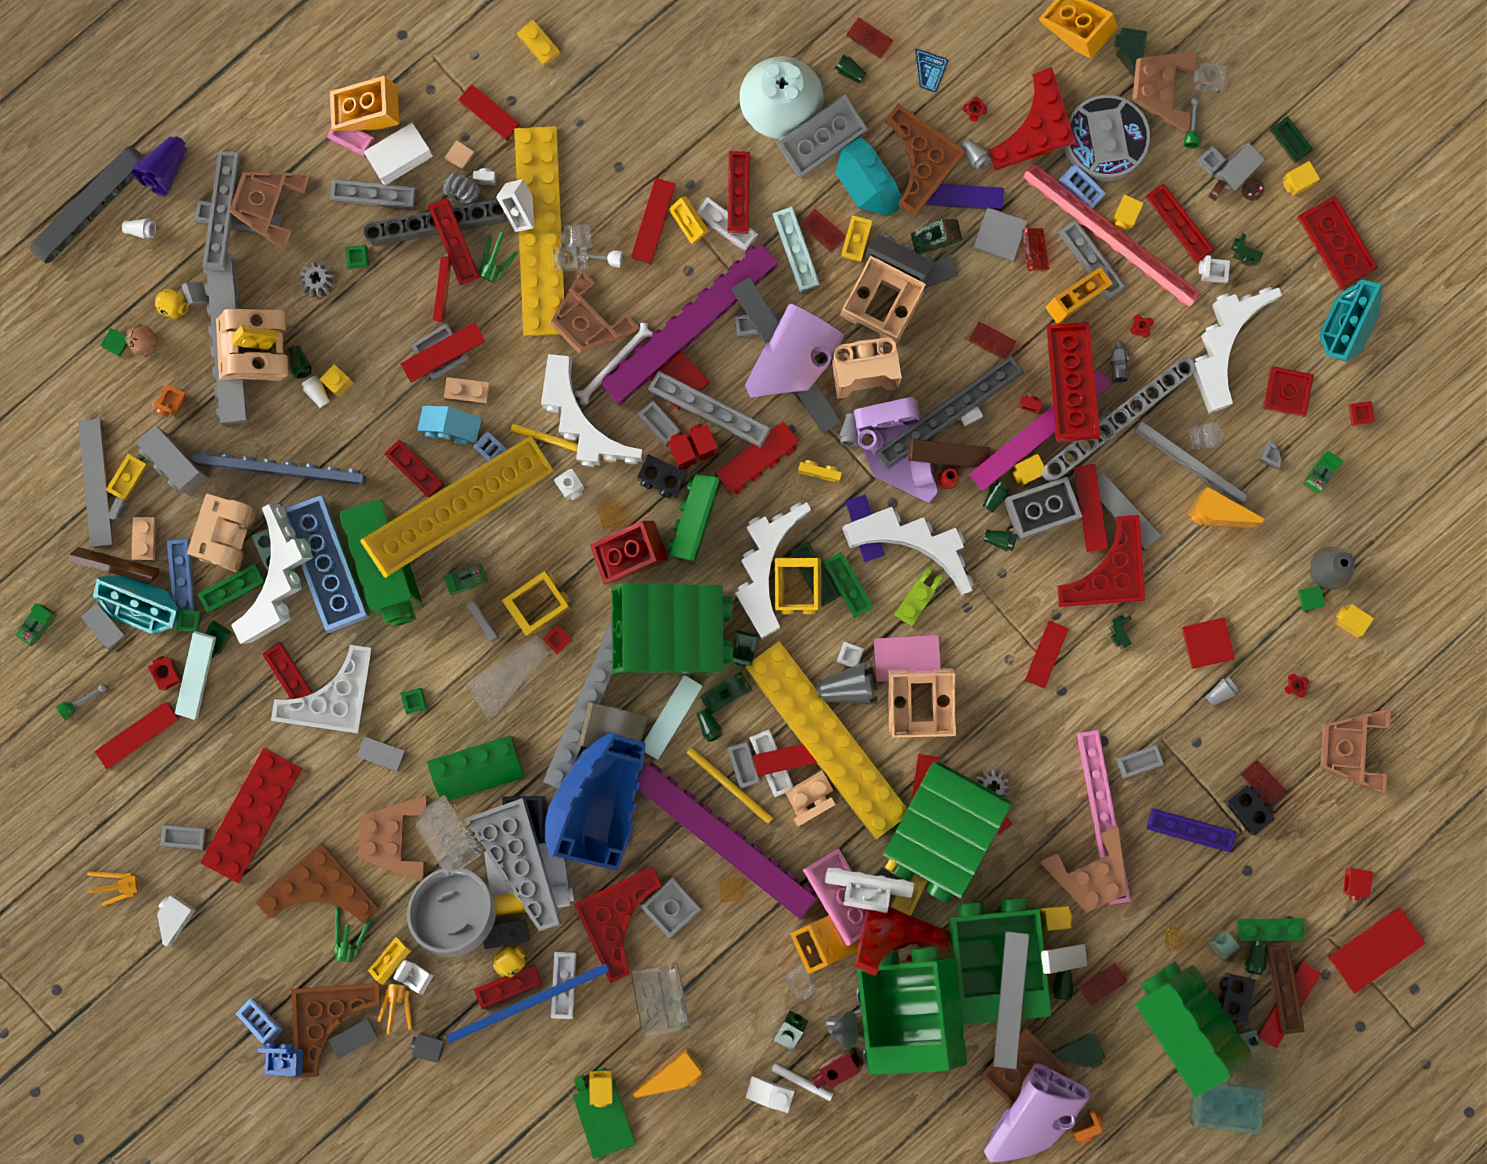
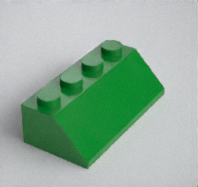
(694, 519)
(476, 768)

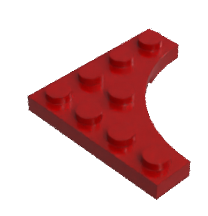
(1043, 129)
(1117, 577)
(608, 915)
(891, 932)

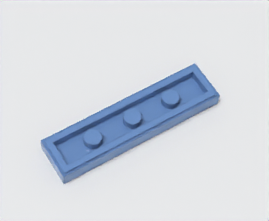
(181, 575)

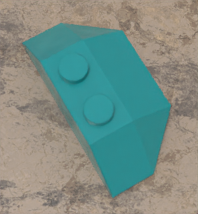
(867, 178)
(1351, 320)
(136, 603)

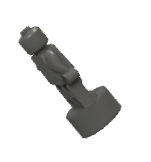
(1120, 358)

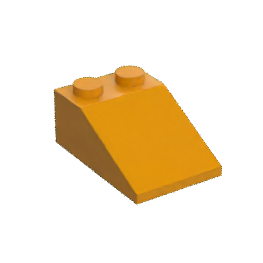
(1080, 24)
(365, 105)
(1217, 510)
(673, 1076)

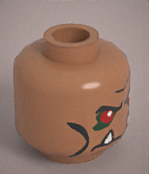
(141, 340)

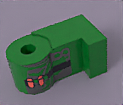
(1322, 471)
(465, 579)
(35, 624)

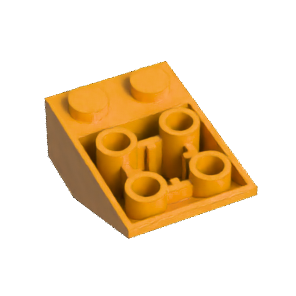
(821, 944)

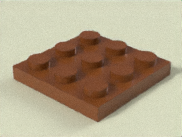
(1030, 1051)

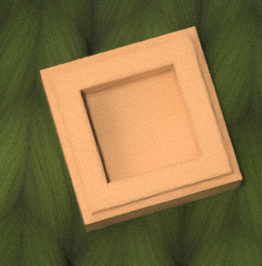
(459, 155)

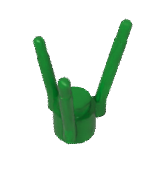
(488, 269)
(345, 950)

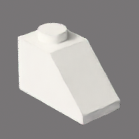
(517, 205)
(173, 918)
(770, 1094)

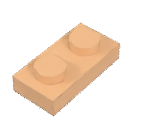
(466, 390)
(143, 539)
(808, 791)
(821, 805)

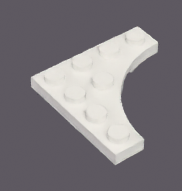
(336, 704)

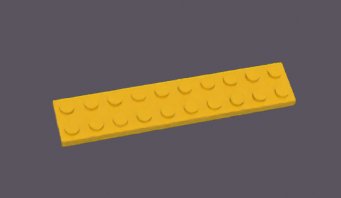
(540, 283)
(456, 506)
(827, 740)

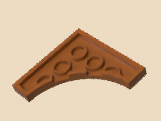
(930, 157)
(318, 879)
(320, 1011)

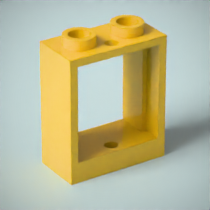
(780, 563)
(518, 616)

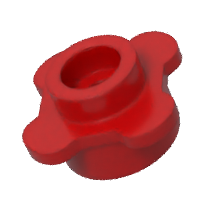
(975, 103)
(1136, 329)
(1302, 682)

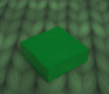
(356, 257)
(114, 342)
(1311, 598)
(188, 620)
(414, 701)

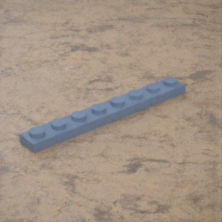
(269, 466)

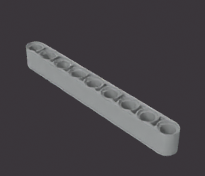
(1126, 413)

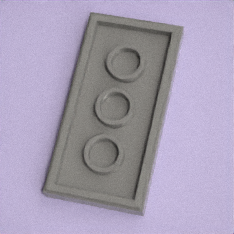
(821, 135)

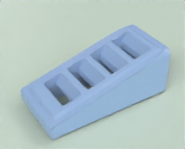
(1081, 175)
(483, 440)
(254, 1027)

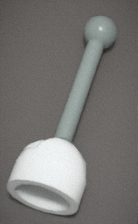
(614, 258)

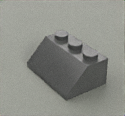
(901, 258)

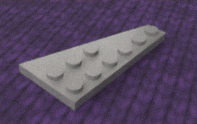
(515, 851)

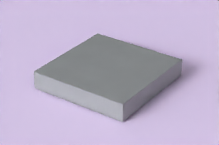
(1000, 234)
(432, 338)
(671, 907)

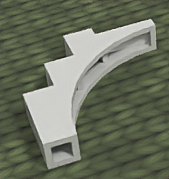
(1212, 371)
(592, 444)
(917, 535)
(757, 564)
(281, 582)

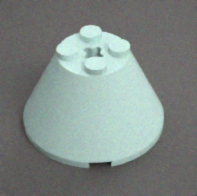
(780, 96)

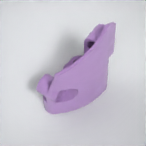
(791, 355)
(885, 423)
(1038, 1116)

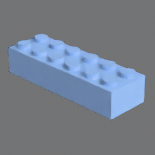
(329, 571)

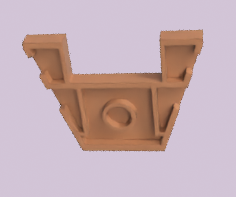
(1155, 86)
(258, 198)
(582, 324)
(1345, 748)
(383, 838)
(1096, 882)

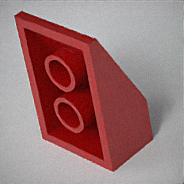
(629, 551)

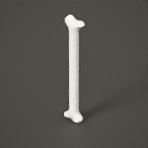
(585, 394)

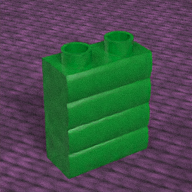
(389, 597)
(669, 629)
(947, 831)
(979, 954)
(912, 1014)
(1192, 1027)

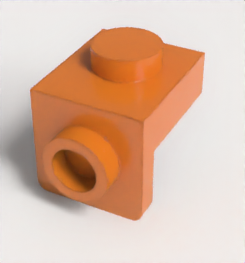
(169, 401)
(1088, 1131)

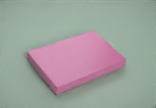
(905, 653)

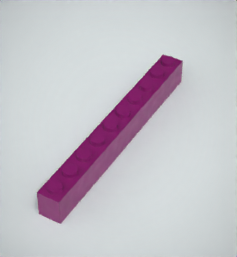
(687, 326)
(724, 841)

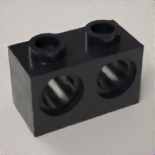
(664, 472)
(1245, 813)
(507, 934)
(1241, 998)

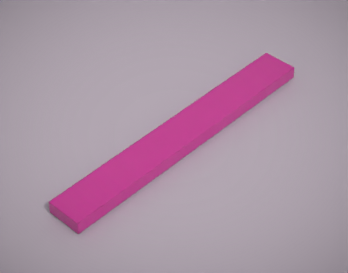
(1024, 442)

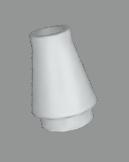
(141, 228)
(315, 390)

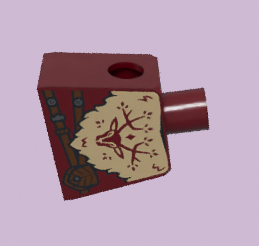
(845, 1064)

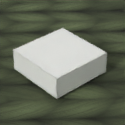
(850, 654)

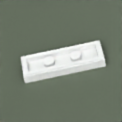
(716, 218)
(778, 781)
(1064, 958)
(564, 969)

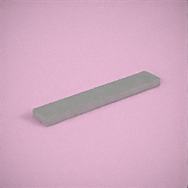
(220, 216)
(709, 409)
(1190, 463)
(95, 482)
(1011, 1000)

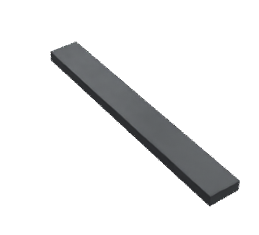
(766, 325)
(950, 411)

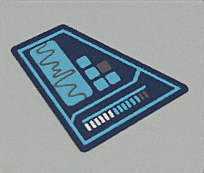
(930, 69)

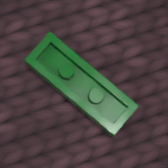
(847, 584)
(231, 588)
(1270, 929)

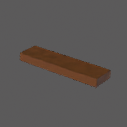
(947, 453)
(114, 565)
(1285, 989)

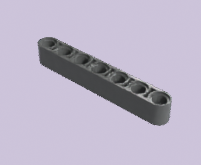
(86, 206)
(426, 219)

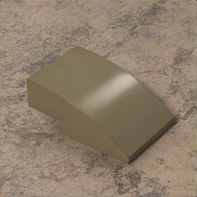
(606, 719)

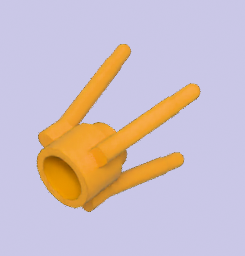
(128, 885)
(395, 994)

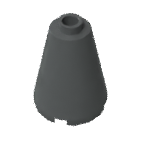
(1332, 568)
(850, 686)

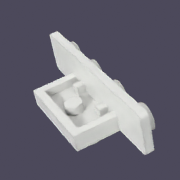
(868, 890)

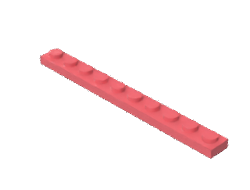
(1112, 235)

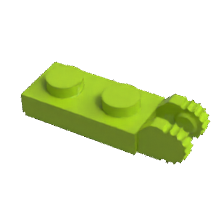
(917, 599)

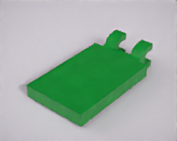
(605, 1126)

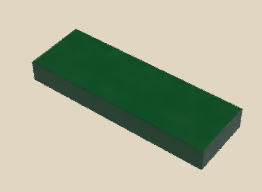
(828, 591)

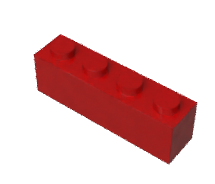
(755, 460)

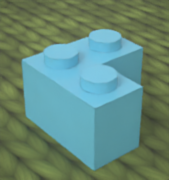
(449, 423)

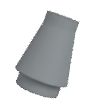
(977, 156)
(849, 432)
(1222, 691)

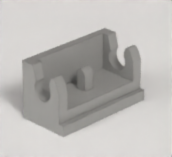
(1239, 166)

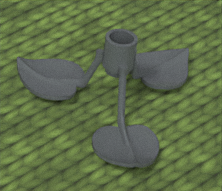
(845, 1028)

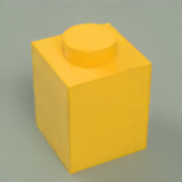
(1300, 179)
(1127, 213)
(336, 381)
(1028, 470)
(1353, 620)
(1055, 918)
(600, 1088)

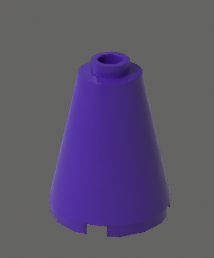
(161, 165)

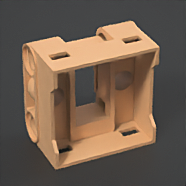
(909, 296)
(240, 366)
(866, 366)
(221, 532)
(900, 716)

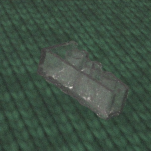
(505, 678)

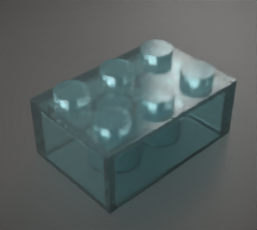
(1229, 1108)

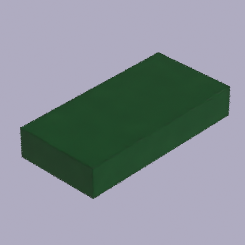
(1291, 139)

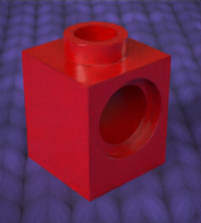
(173, 677)
(1357, 883)

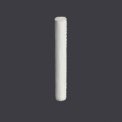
(801, 1081)

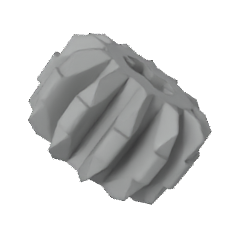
(461, 189)
(308, 277)
(998, 781)

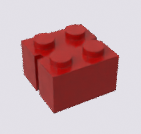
(702, 442)

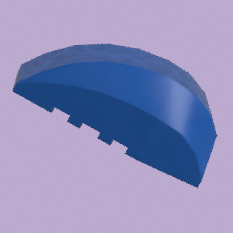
(596, 802)

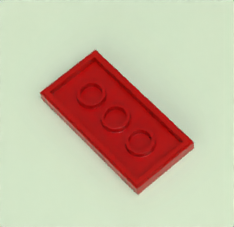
(1337, 242)
(1376, 950)

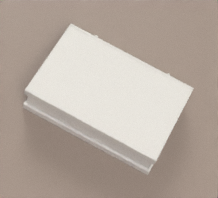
(398, 153)

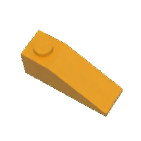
(1078, 295)

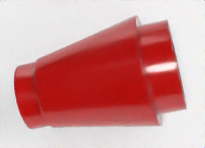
(948, 483)

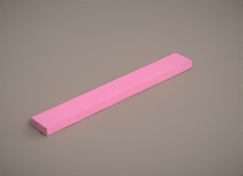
(1098, 792)

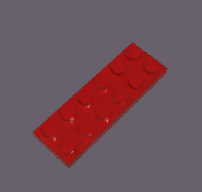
(1072, 382)
(251, 815)

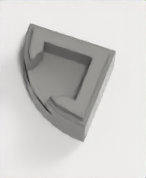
(1271, 455)

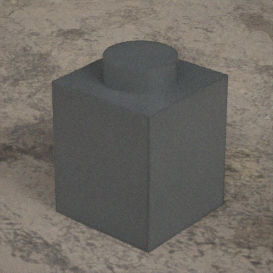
(427, 1047)

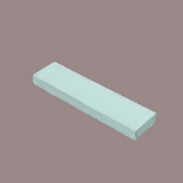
(796, 249)
(195, 675)
(671, 716)

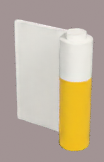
(506, 900)

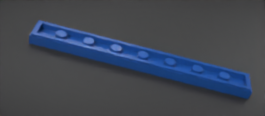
(529, 1002)

